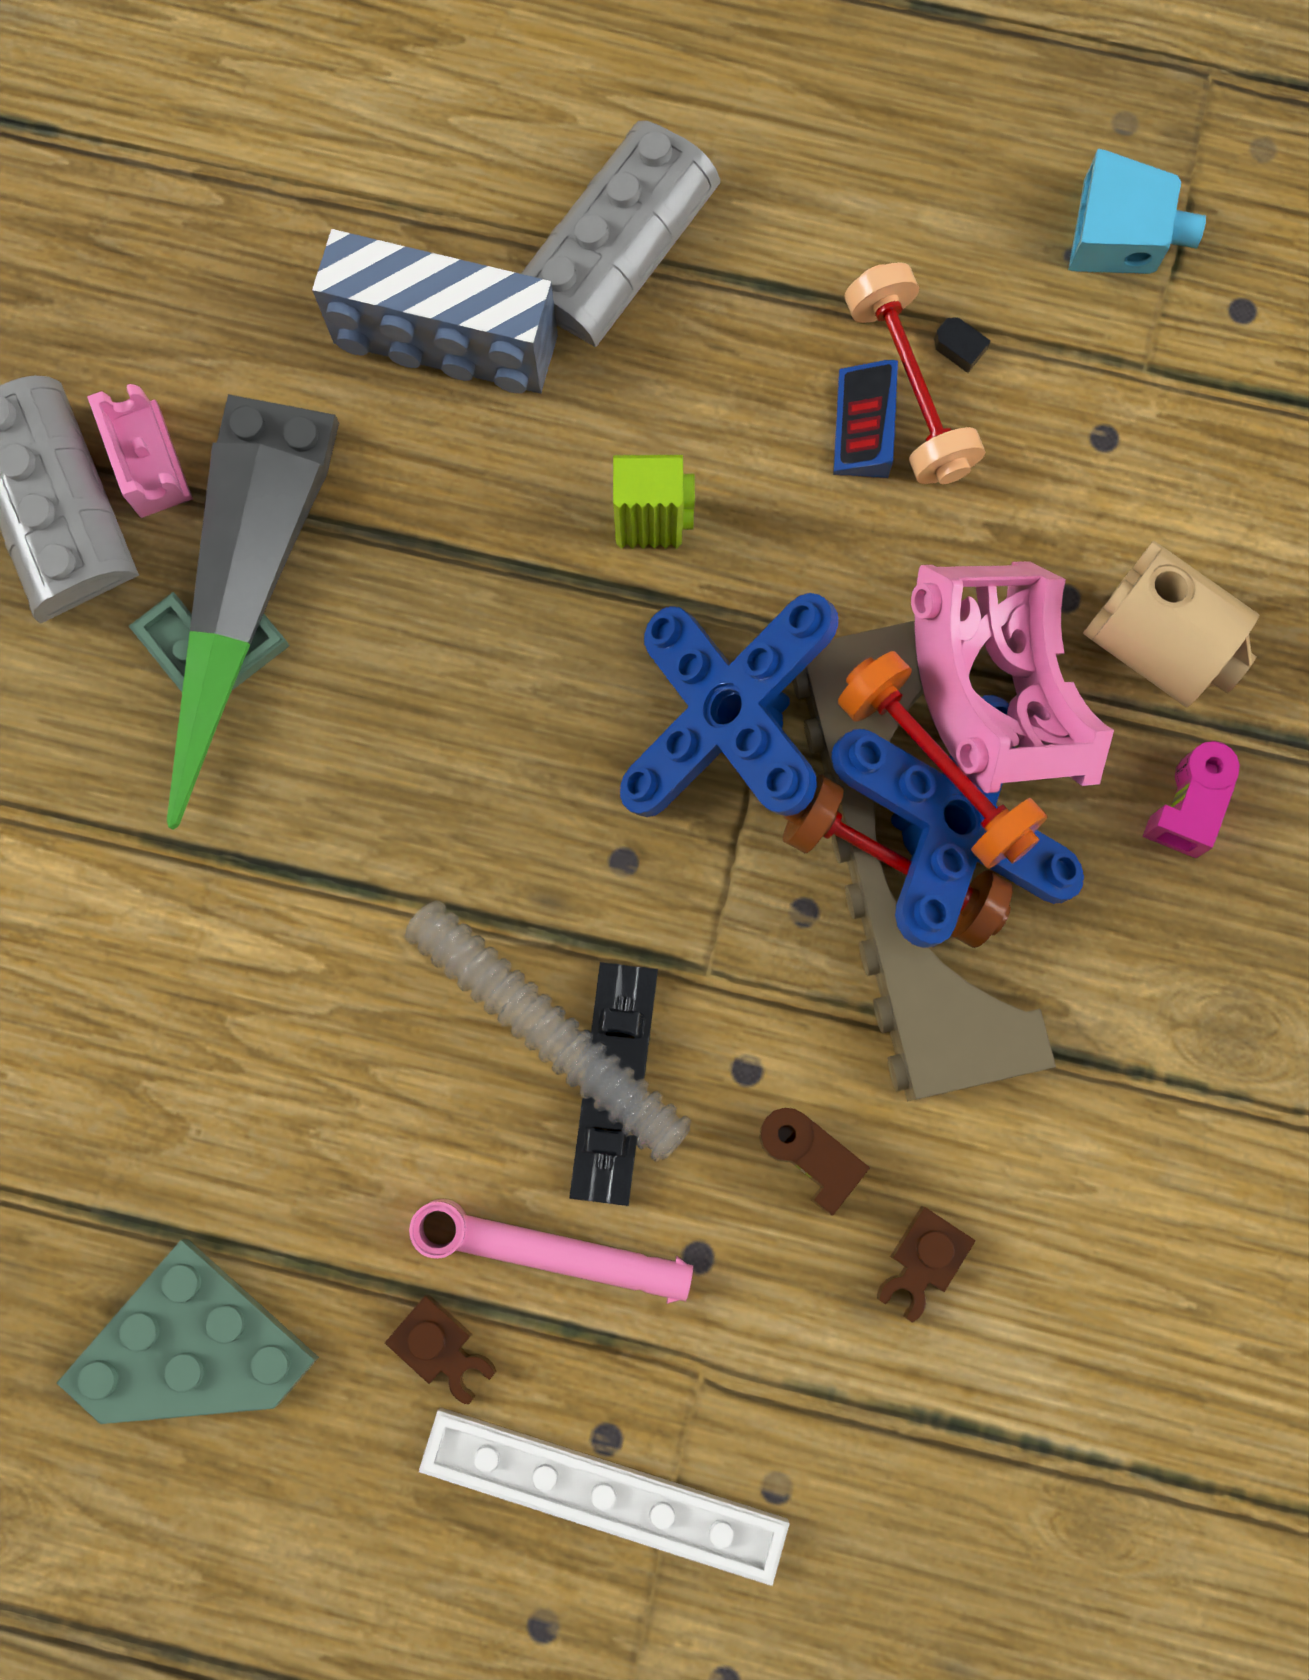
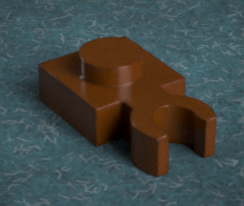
(930, 1254)
(432, 1343)

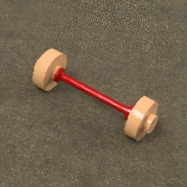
(882, 296)

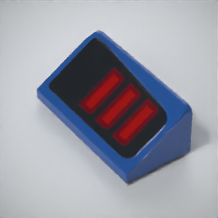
(866, 419)

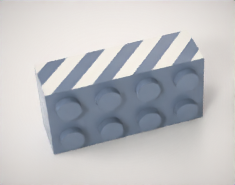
(437, 312)

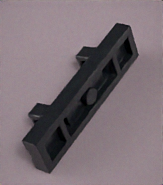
(604, 1157)

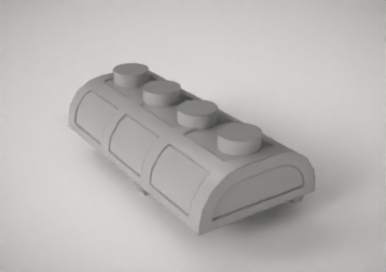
(622, 228)
(54, 502)

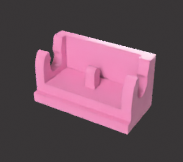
(140, 451)

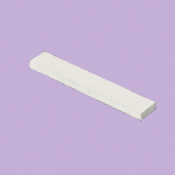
(605, 1496)

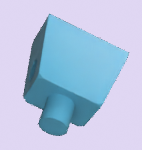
(1129, 217)

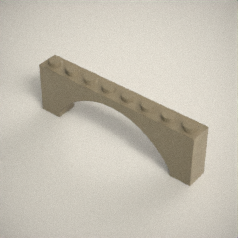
(939, 1023)

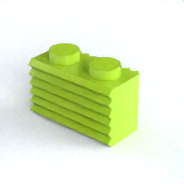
(652, 500)

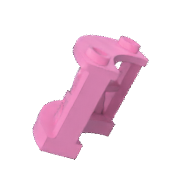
(1046, 716)

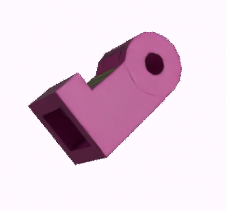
(1200, 803)

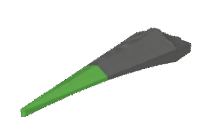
(256, 502)

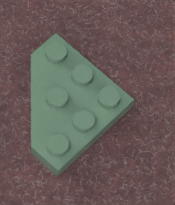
(187, 1349)

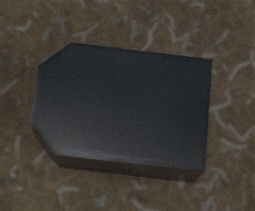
(960, 343)

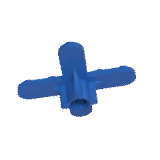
(731, 708)
(939, 833)

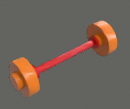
(876, 687)

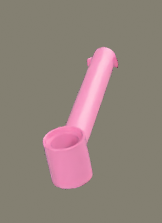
(553, 1253)

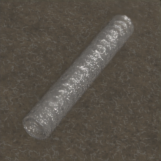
(547, 1030)

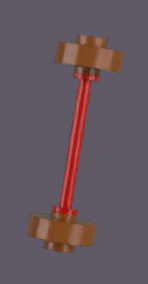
(987, 897)

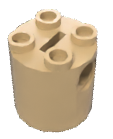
(1176, 627)

